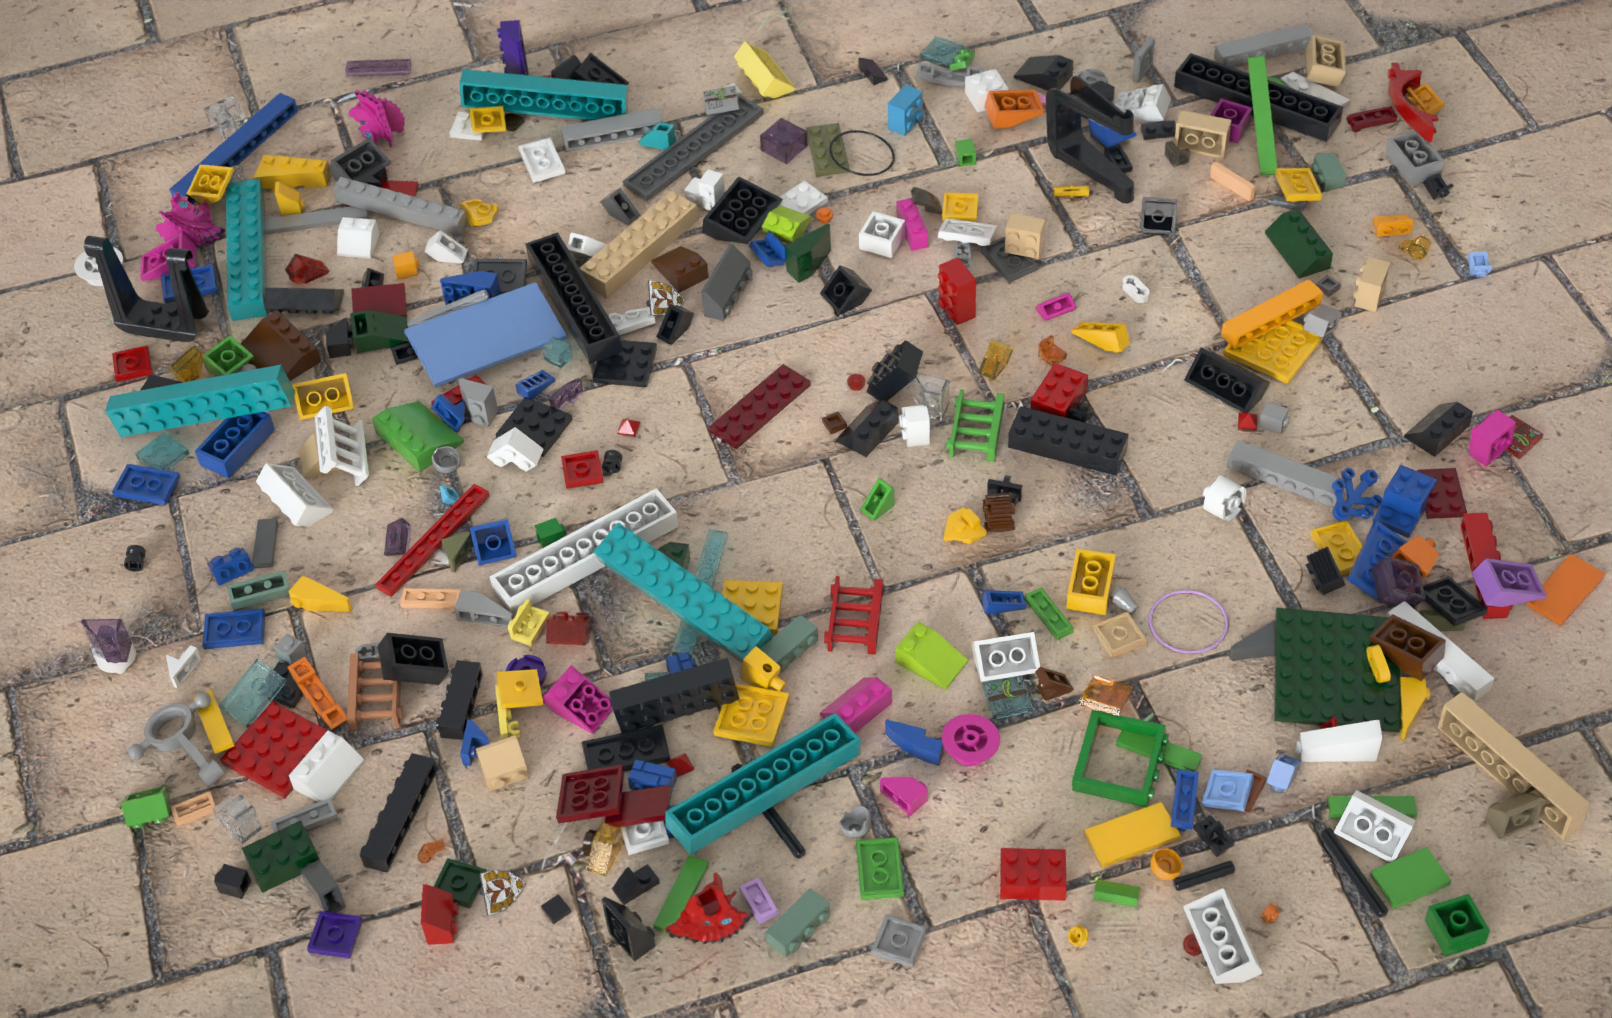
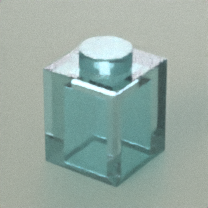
(557, 352)

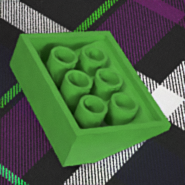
(414, 433)

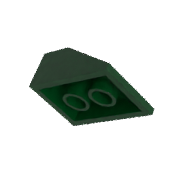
(808, 253)

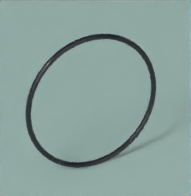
(856, 173)

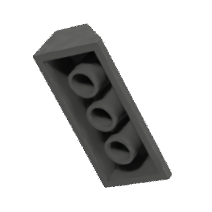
(726, 284)

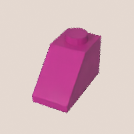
(905, 792)

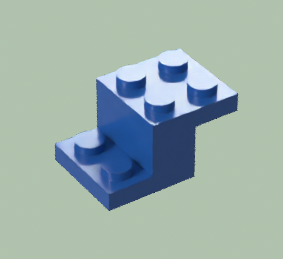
(1405, 500)

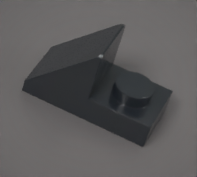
(375, 176)
(632, 885)

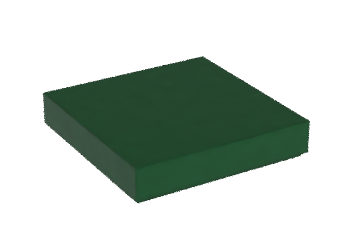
(461, 881)

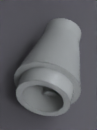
(1123, 600)

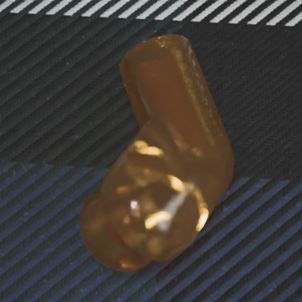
(428, 850)

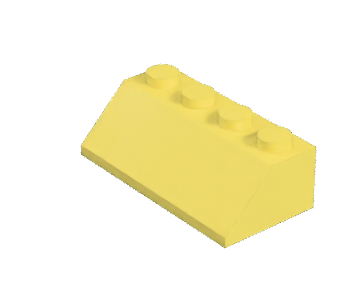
(763, 71)

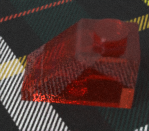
(305, 269)

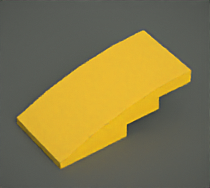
(487, 119)

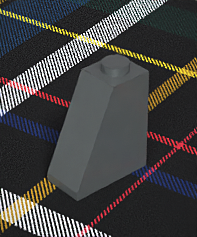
(323, 887)

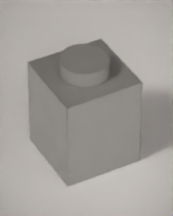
(1274, 418)
(289, 650)

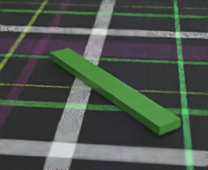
(1262, 115)

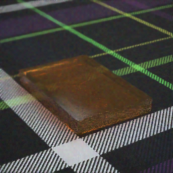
(1106, 695)

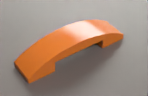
(317, 694)

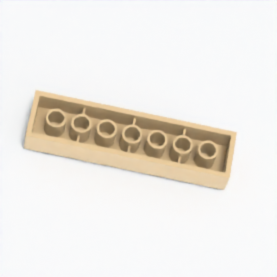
(639, 243)
(1512, 764)

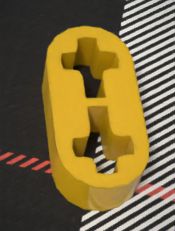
(1378, 663)

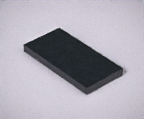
(624, 748)

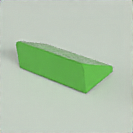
(1116, 893)

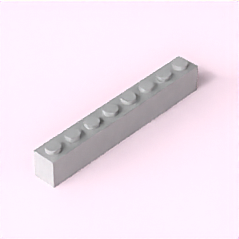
(400, 206)

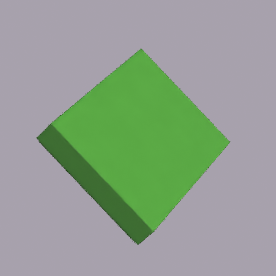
(879, 868)
(1410, 877)

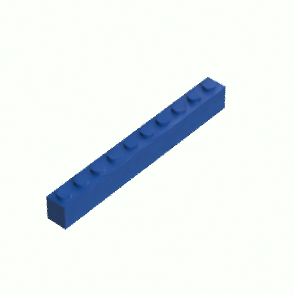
(243, 140)

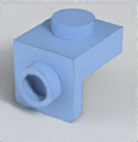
(1479, 264)

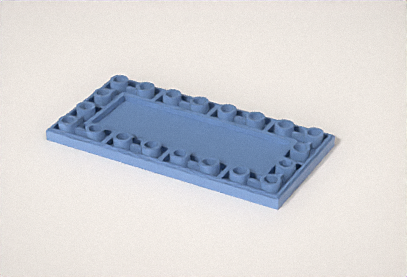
(484, 334)

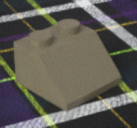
(1514, 814)

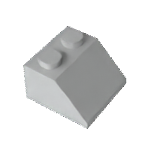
(479, 401)

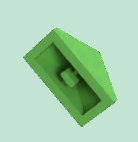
(879, 500)

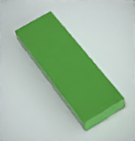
(1049, 613)

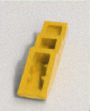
(215, 725)

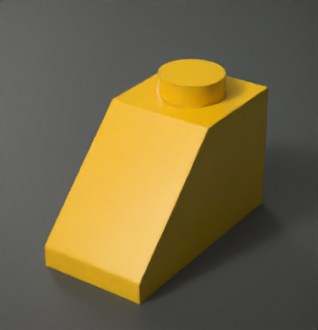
(288, 200)

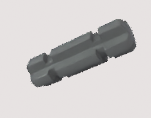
(1276, 200)

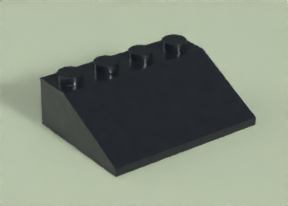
(739, 212)

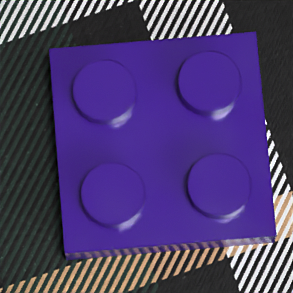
(334, 934)

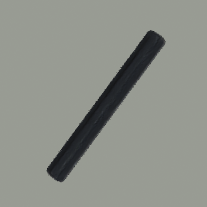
(1354, 873)

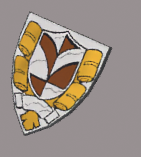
(661, 297)
(499, 890)

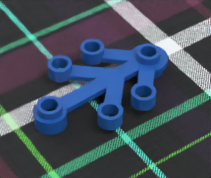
(1342, 510)

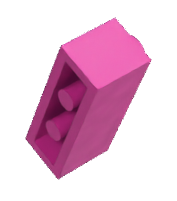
(915, 229)

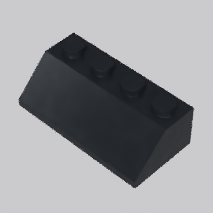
(303, 299)
(1226, 380)

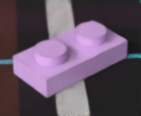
(758, 900)

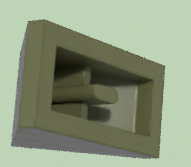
(457, 548)

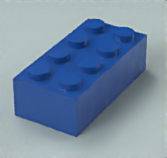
(234, 442)

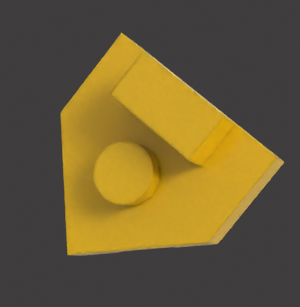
(478, 212)
(964, 526)

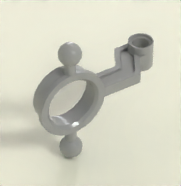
(209, 772)

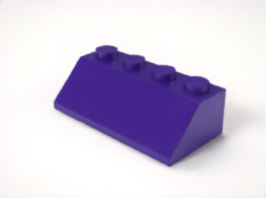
(513, 47)

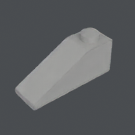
(478, 608)

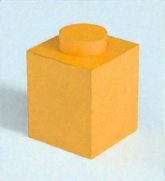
(405, 265)

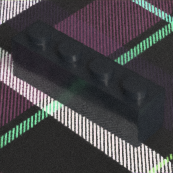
(459, 699)

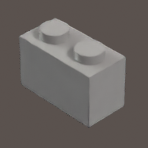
(1322, 320)

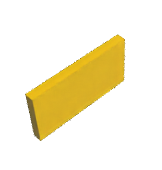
(1132, 834)

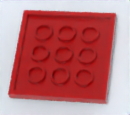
(273, 748)

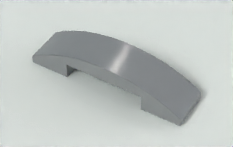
(945, 77)

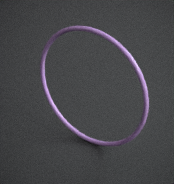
(1194, 592)

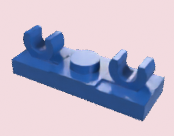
(1184, 800)

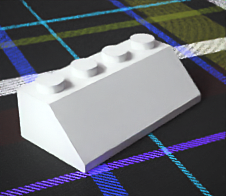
(293, 494)
(1222, 938)

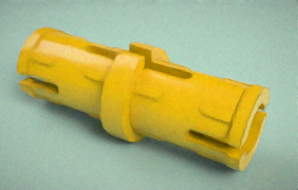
(1070, 191)

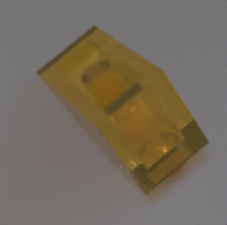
(995, 359)
(188, 366)
(605, 849)

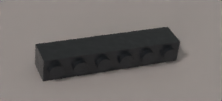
(398, 812)

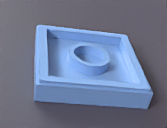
(1228, 790)

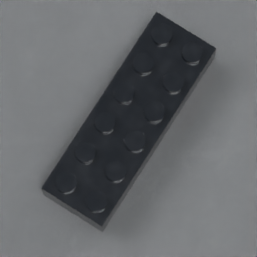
(1068, 440)
(674, 695)

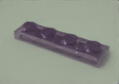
(378, 67)

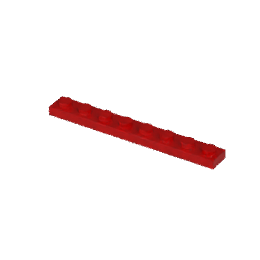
(431, 540)

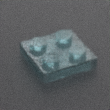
(162, 452)

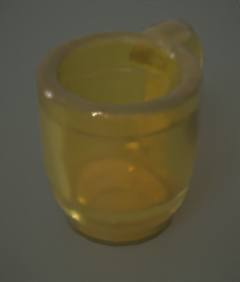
(1416, 248)

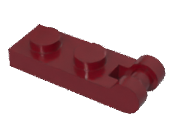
(1371, 118)

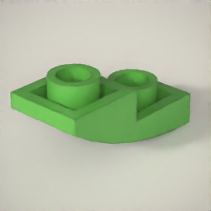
(962, 59)

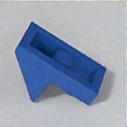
(449, 413)
(473, 739)

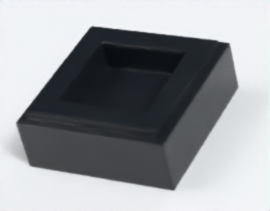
(555, 909)

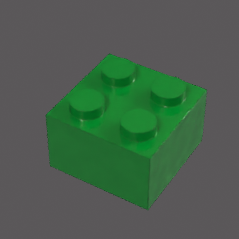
(1457, 925)

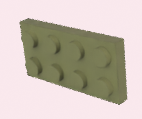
(819, 142)

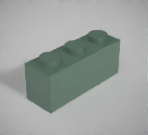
(258, 590)
(791, 642)
(798, 923)

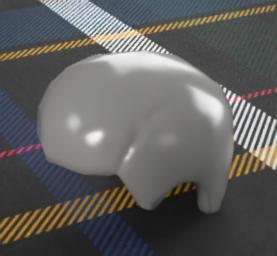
(445, 459)
(856, 822)

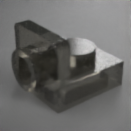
(1175, 155)

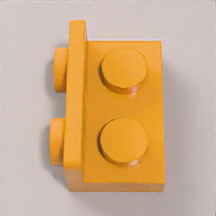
(1393, 225)

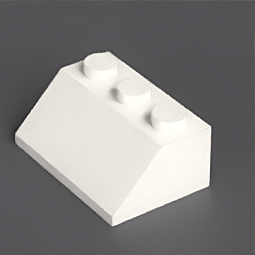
(1006, 656)
(326, 768)
(1374, 826)

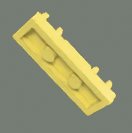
(505, 715)

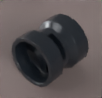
(134, 558)

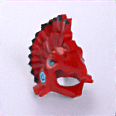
(709, 916)

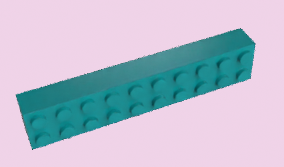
(542, 95)
(245, 250)
(200, 401)
(681, 593)
(762, 783)

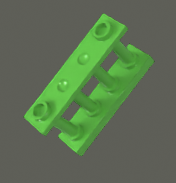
(990, 433)

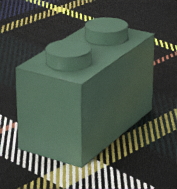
(1328, 171)

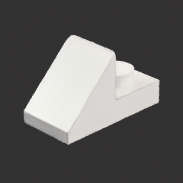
(181, 668)

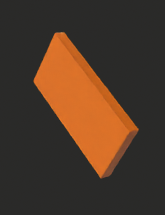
(1567, 589)

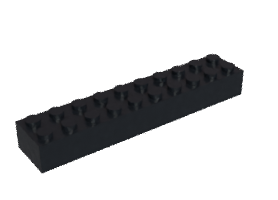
(1288, 106)
(574, 298)

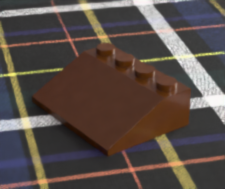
(281, 343)

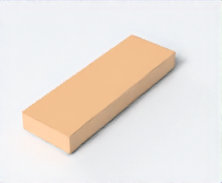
(1232, 181)
(429, 598)

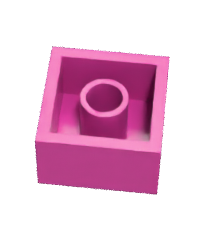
(1491, 437)

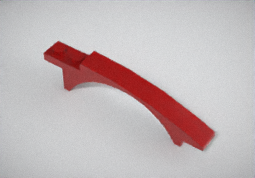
(1417, 119)

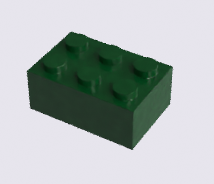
(280, 856)

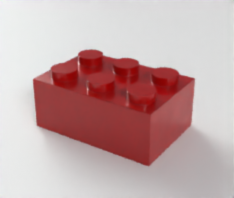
(957, 291)
(1059, 390)
(1033, 874)

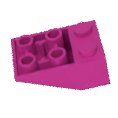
(578, 700)

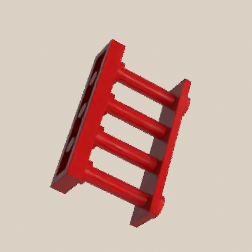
(870, 624)

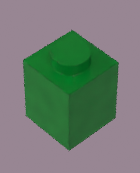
(549, 532)

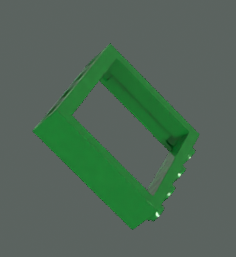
(1114, 791)

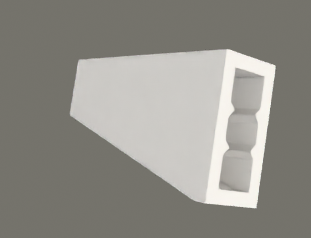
(1341, 743)

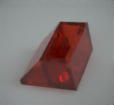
(569, 628)

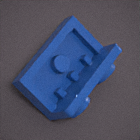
(770, 250)
(230, 566)

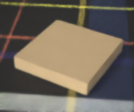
(1119, 634)

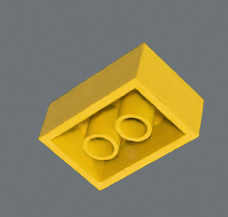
(1091, 581)

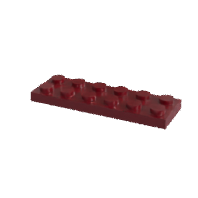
(759, 406)

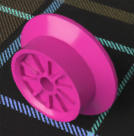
(970, 739)

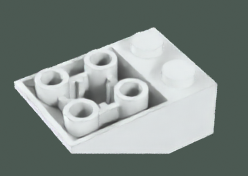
(1147, 104)

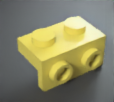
(527, 623)

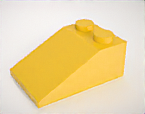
(210, 183)

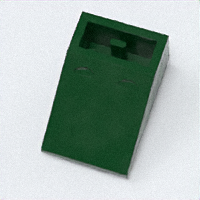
(377, 330)

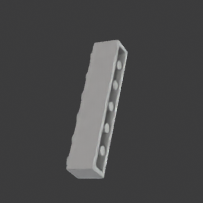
(1266, 44)
(609, 129)
(1283, 473)

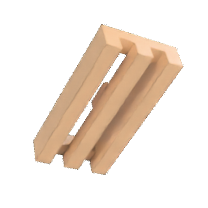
(195, 811)

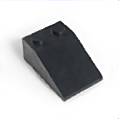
(1046, 71)
(628, 929)

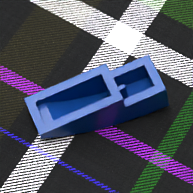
(914, 741)

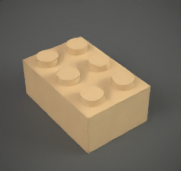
(1325, 61)
(1202, 134)

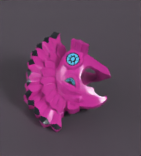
(377, 117)
(189, 219)

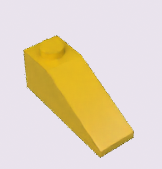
(1103, 335)
(317, 597)
(1412, 702)

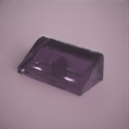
(397, 538)

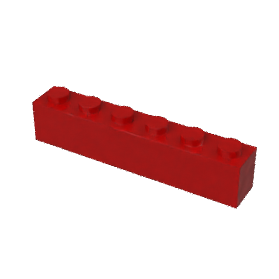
(1480, 546)

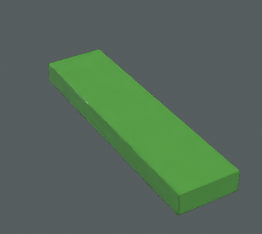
(1173, 754)
(1402, 804)
(681, 892)

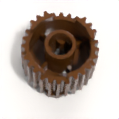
(998, 512)

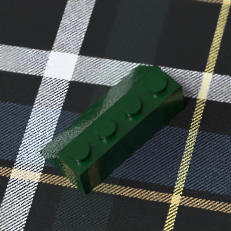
(1299, 244)

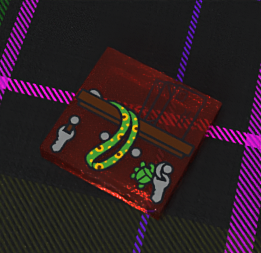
(1524, 438)

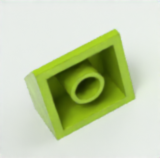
(786, 224)

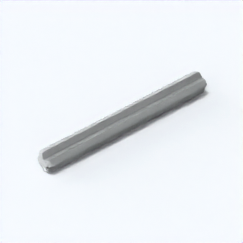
(454, 306)

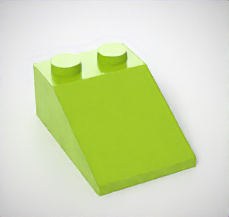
(929, 656)

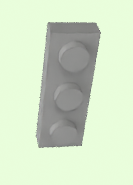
(310, 816)

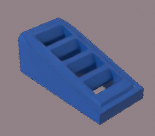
(523, 389)
(992, 606)

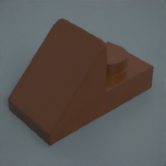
(1052, 683)

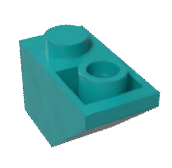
(659, 136)

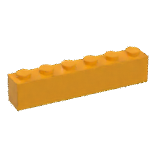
(1271, 314)

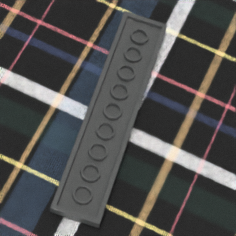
(691, 149)

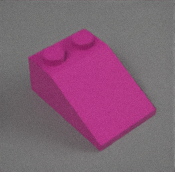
(155, 263)

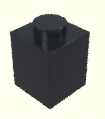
(232, 881)

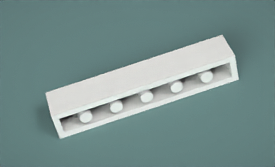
(1456, 665)

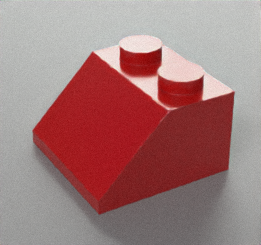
(438, 915)

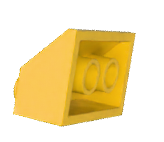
(321, 392)

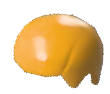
(1166, 864)

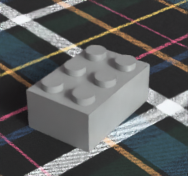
(1414, 157)

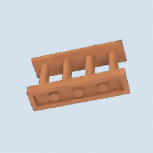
(356, 699)

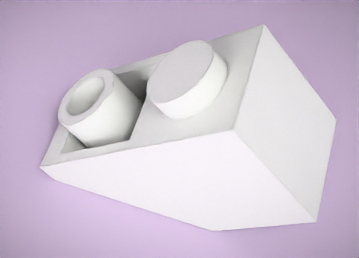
(584, 246)

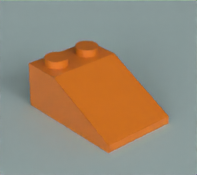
(1012, 107)

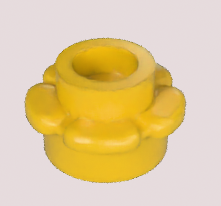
(1078, 936)

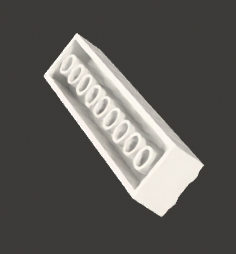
(573, 555)

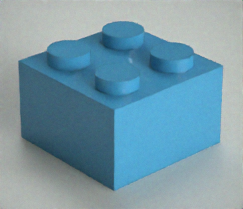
(905, 110)

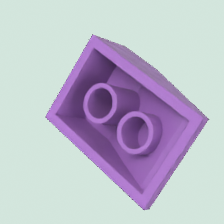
(1507, 583)

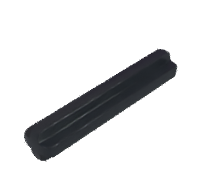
(1203, 875)

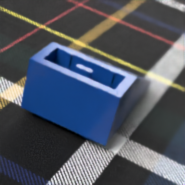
(466, 284)

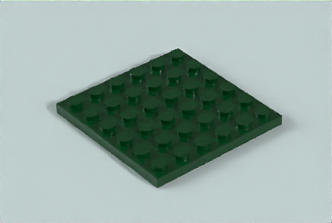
(1327, 673)

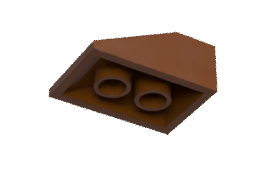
(682, 268)
(1409, 646)

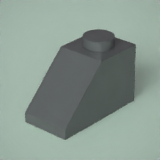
(620, 206)

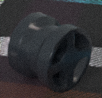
(612, 461)

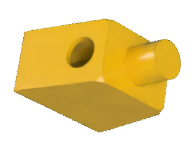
(761, 671)

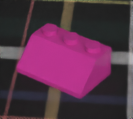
(861, 703)

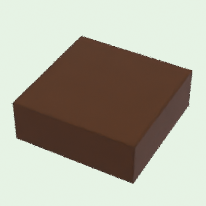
(834, 422)

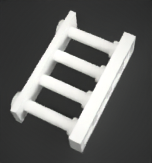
(327, 448)

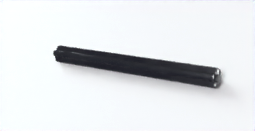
(781, 828)

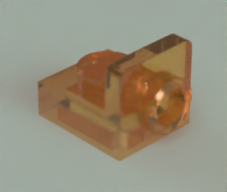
(1050, 352)

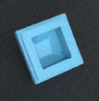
(448, 495)

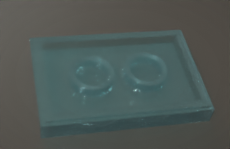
(252, 693)

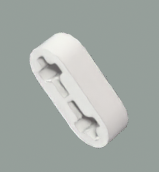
(1133, 291)

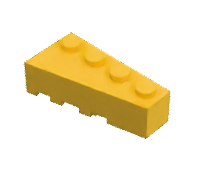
(292, 172)

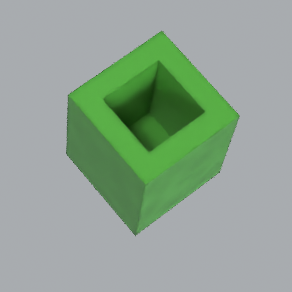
(965, 152)

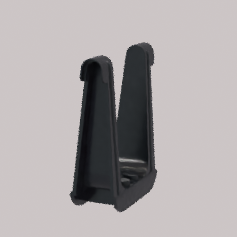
(1070, 145)
(146, 317)

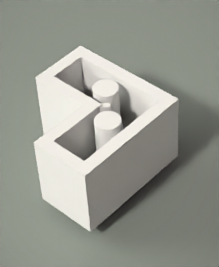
(707, 190)
(916, 425)
(517, 448)

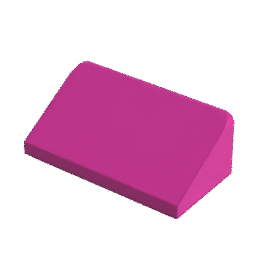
(1056, 306)

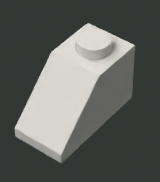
(445, 249)

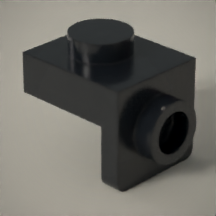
(1437, 186)
(1080, 412)

